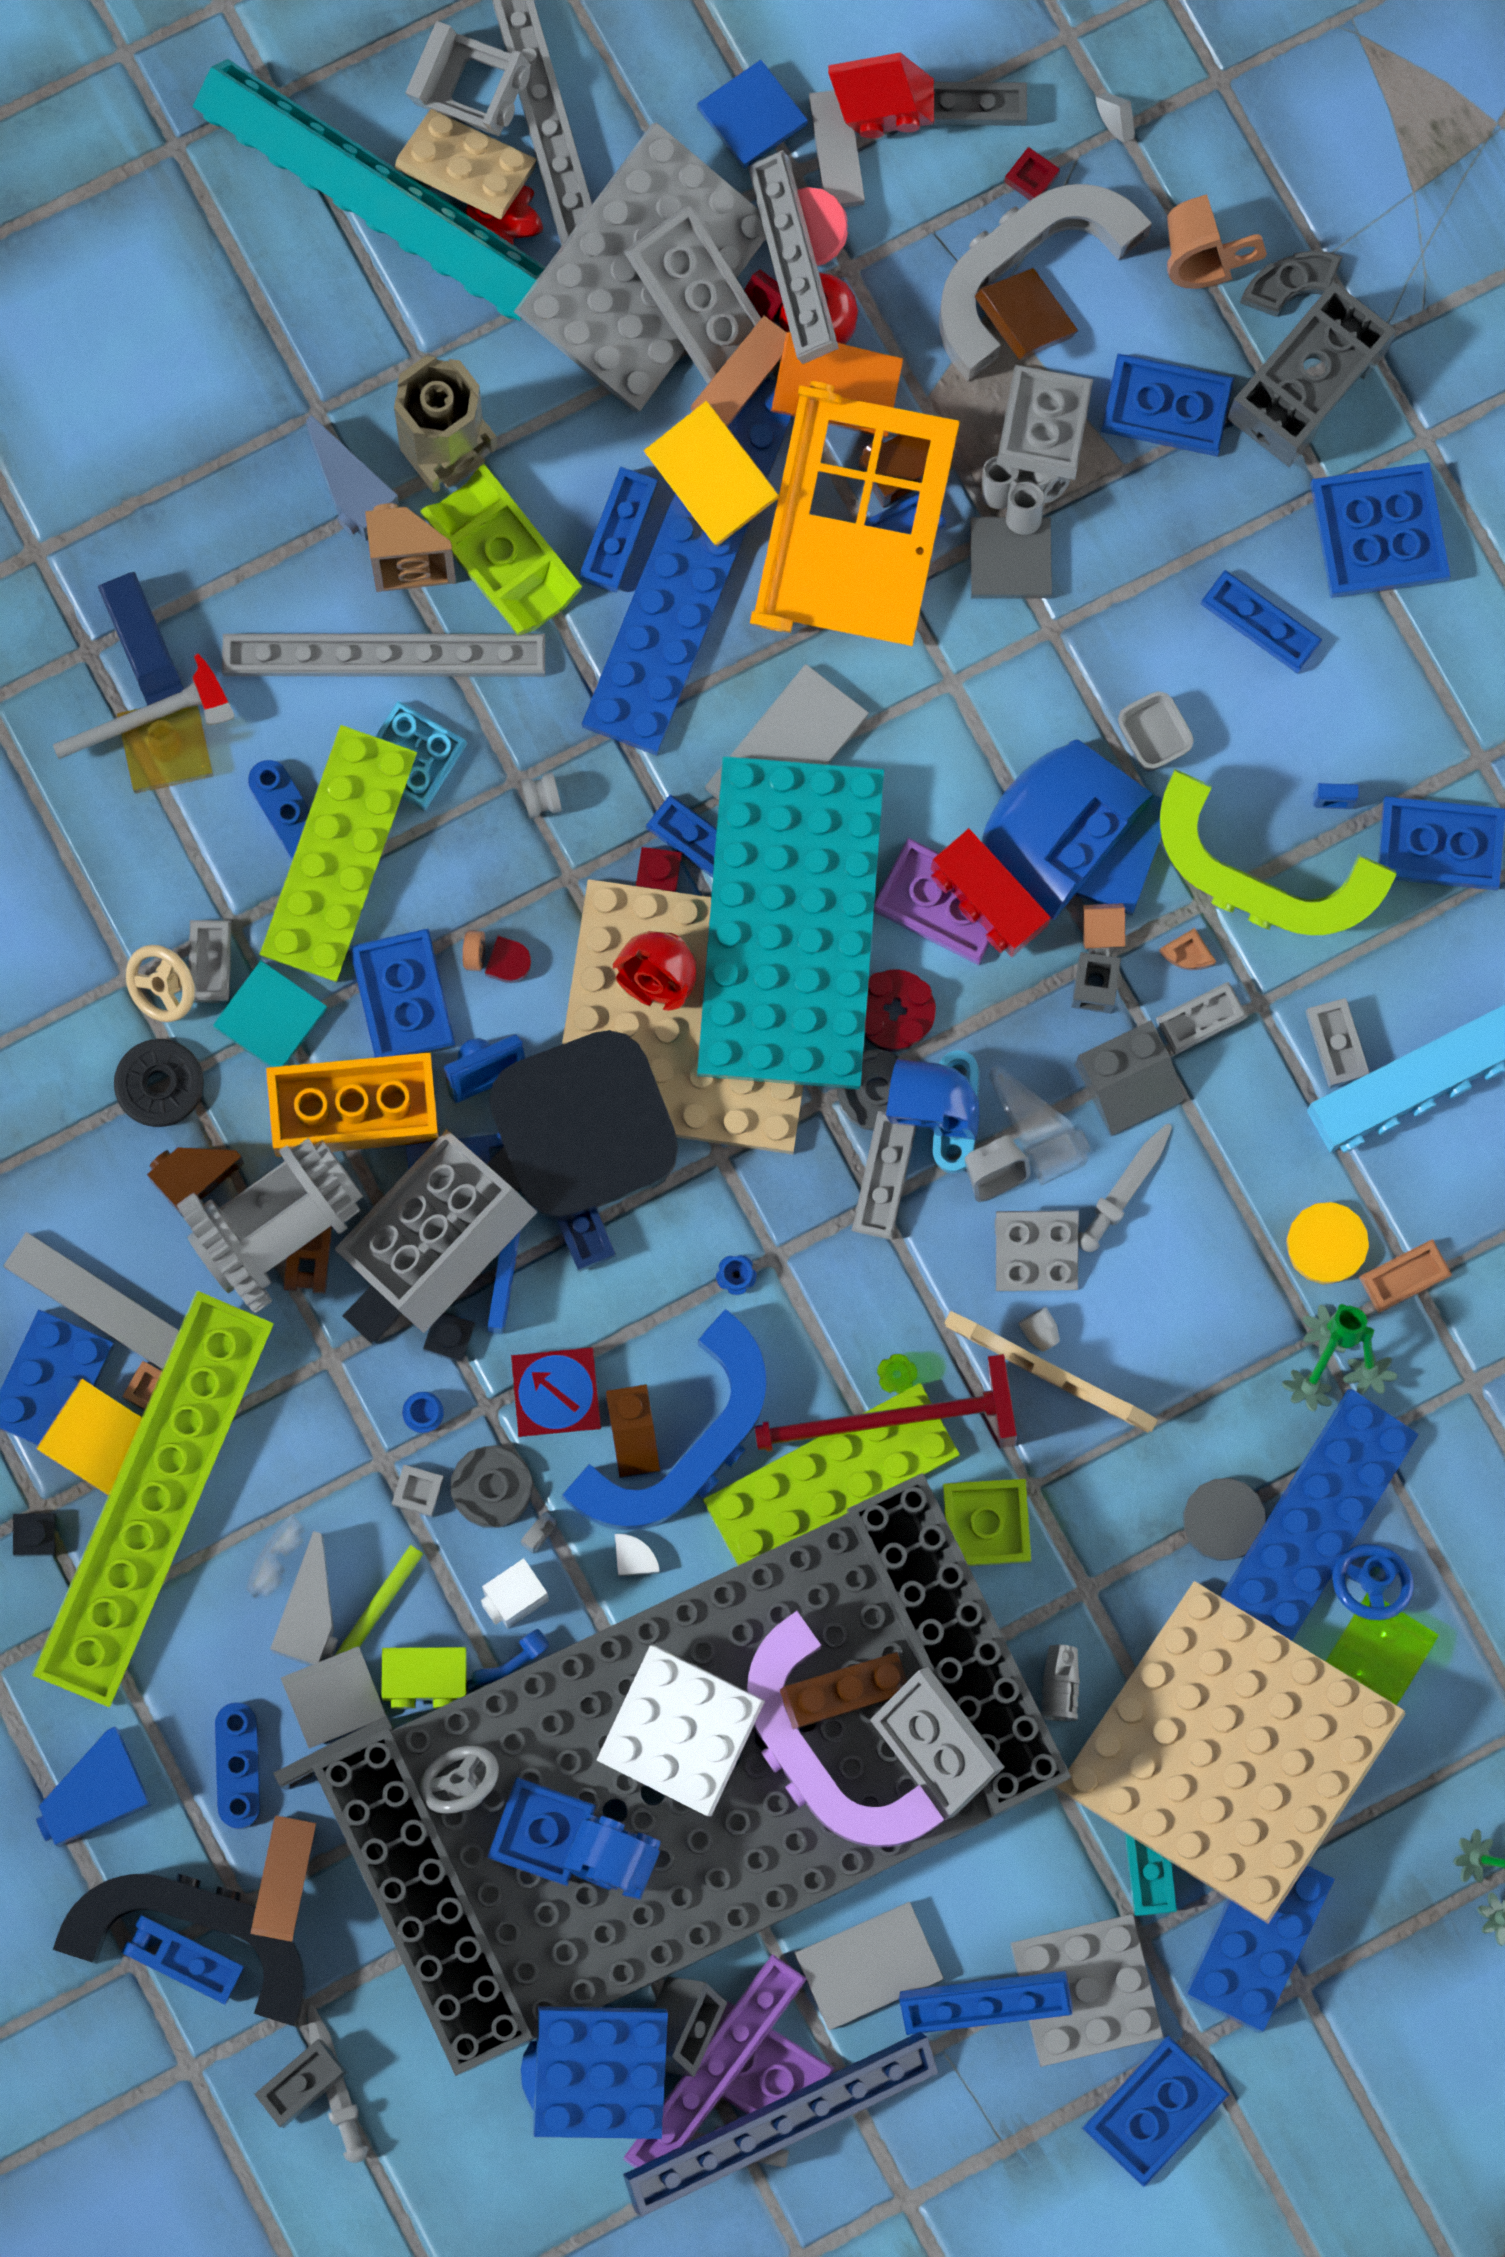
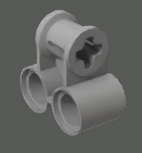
(1021, 493)

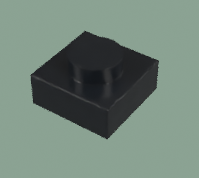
(449, 1337)
(34, 1534)

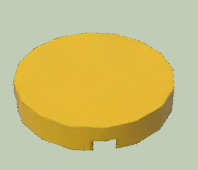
(1327, 1243)

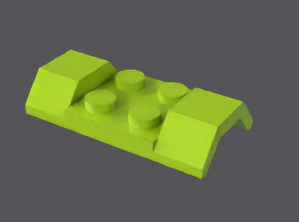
(503, 552)

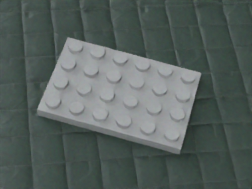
(591, 295)

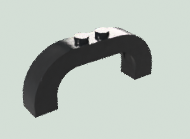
(99, 1909)

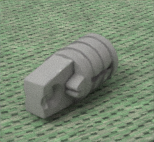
(1060, 1684)

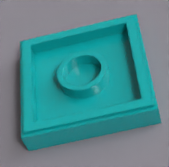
(270, 1016)

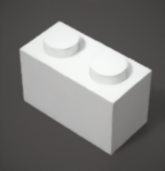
(513, 1594)

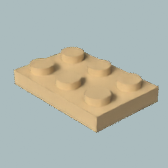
(465, 163)

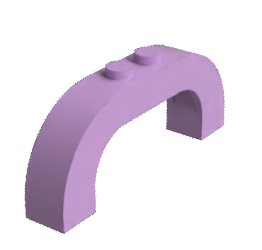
(810, 1783)

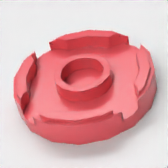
(825, 223)

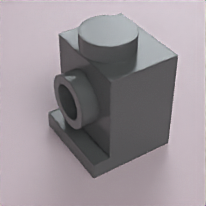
(1094, 998)

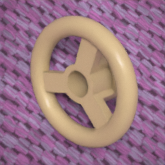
(166, 981)

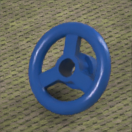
(1385, 1566)

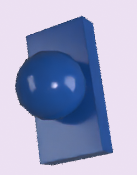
(480, 1065)

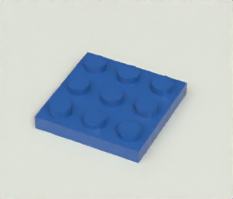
(1380, 530)
(600, 2072)

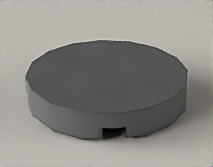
(863, 1104)
(491, 1486)
(1223, 1519)

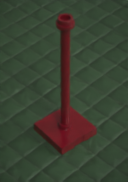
(993, 1402)

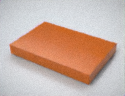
(851, 370)

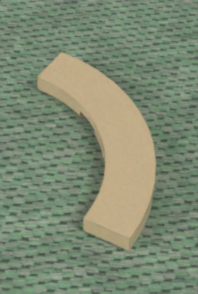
(1050, 1372)

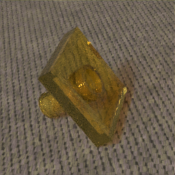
(167, 751)

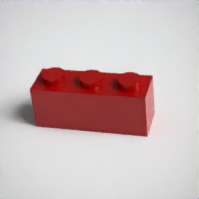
(989, 894)

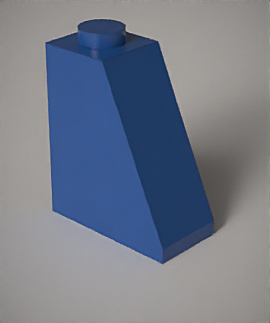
(93, 1793)

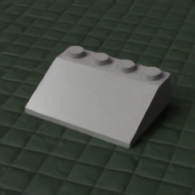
(435, 1230)

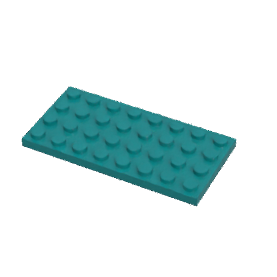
(791, 923)

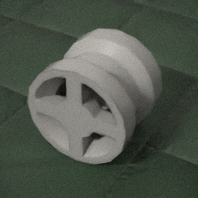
(541, 795)

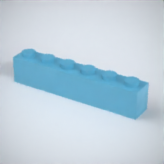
(1411, 1083)

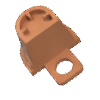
(1196, 247)

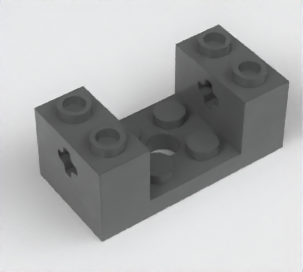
(1284, 402)

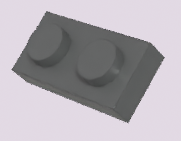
(300, 2083)

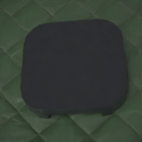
(584, 1124)

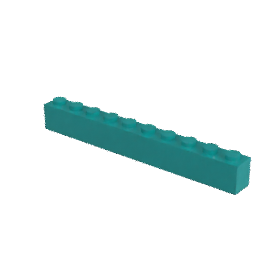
(367, 187)

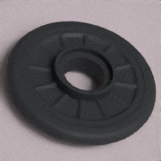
(155, 1108)

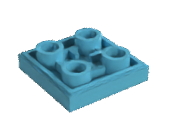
(435, 749)

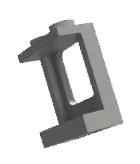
(442, 67)

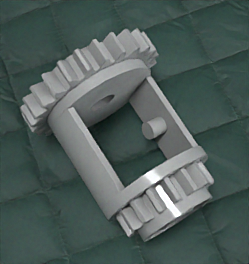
(271, 1219)

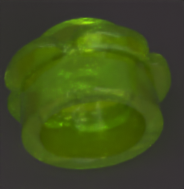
(899, 1363)

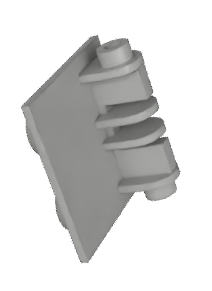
(1036, 1250)

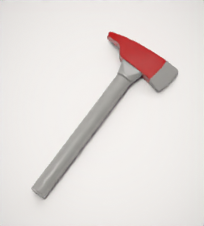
(203, 691)

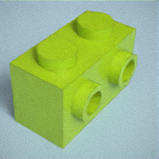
(423, 1676)

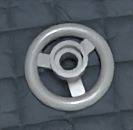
(460, 1783)

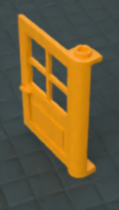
(840, 570)

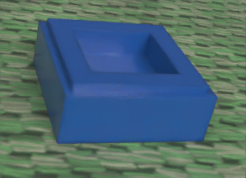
(1335, 796)

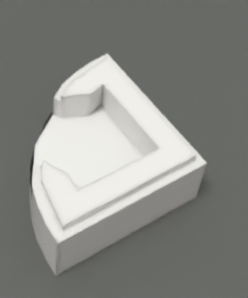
(634, 1556)

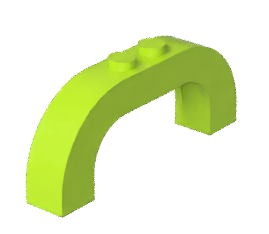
(1267, 904)

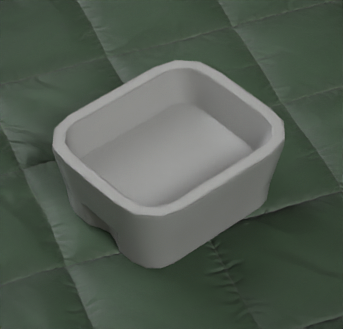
(1155, 730)
(996, 1168)

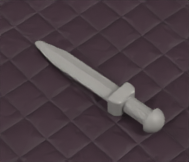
(1109, 1210)
(343, 2111)

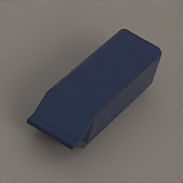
(140, 638)

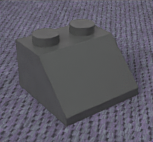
(1130, 1078)

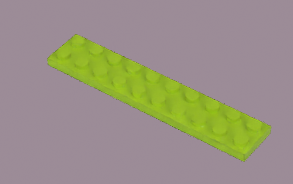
(152, 1499)

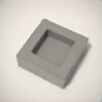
(417, 1490)

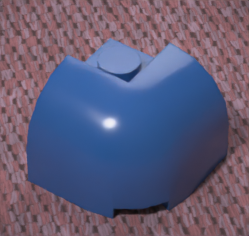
(933, 1098)

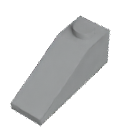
(307, 1618)

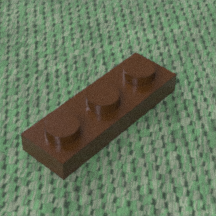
(843, 1690)

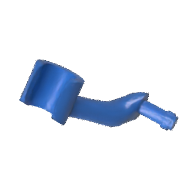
(533, 1646)

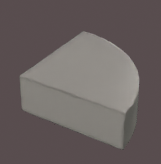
(1116, 115)
(539, 1532)

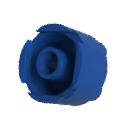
(612, 1856)

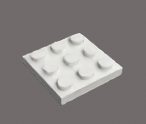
(680, 1730)

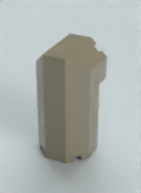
(441, 421)

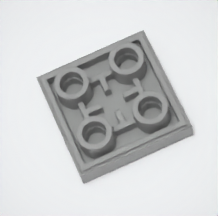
(333, 1697)

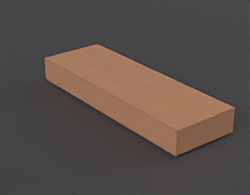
(744, 371)
(283, 1878)

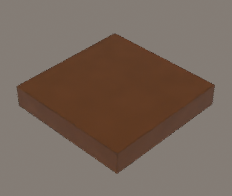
(1026, 313)

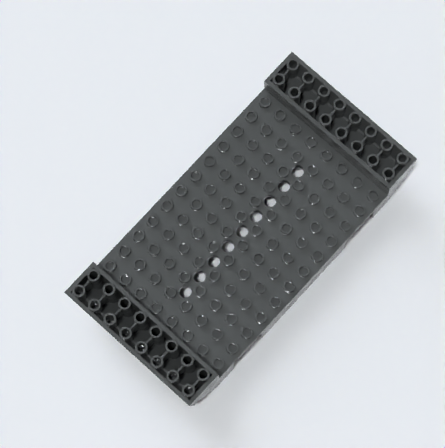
(502, 1942)

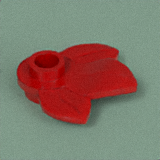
(517, 222)

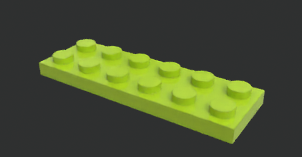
(338, 853)
(826, 1479)

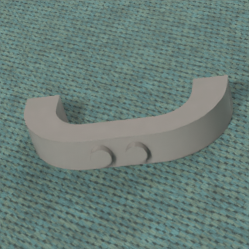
(1067, 207)

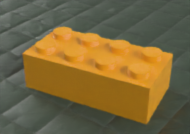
(354, 1103)

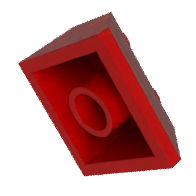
(883, 94)

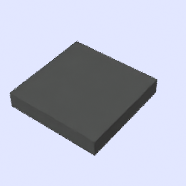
(1009, 563)

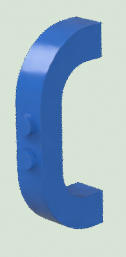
(695, 1473)

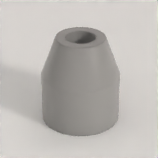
(1040, 1329)

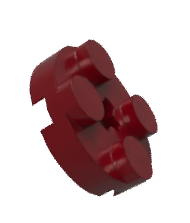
(914, 997)

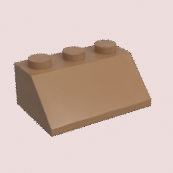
(407, 550)

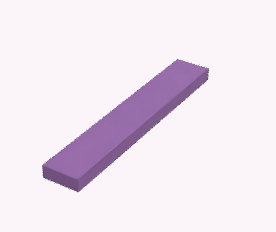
(723, 2060)

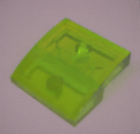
(1382, 1652)

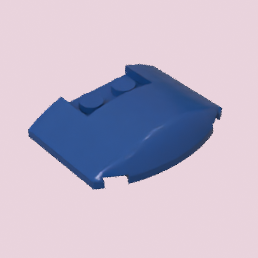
(1062, 822)

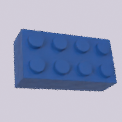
(1252, 1960)

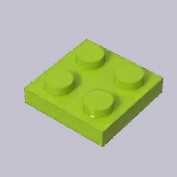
(989, 1520)

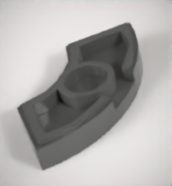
(1289, 278)

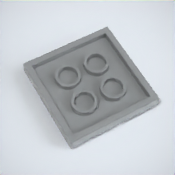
(1106, 1988)

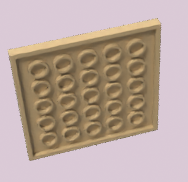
(699, 1107)
(1231, 1751)

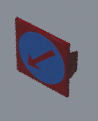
(555, 1392)

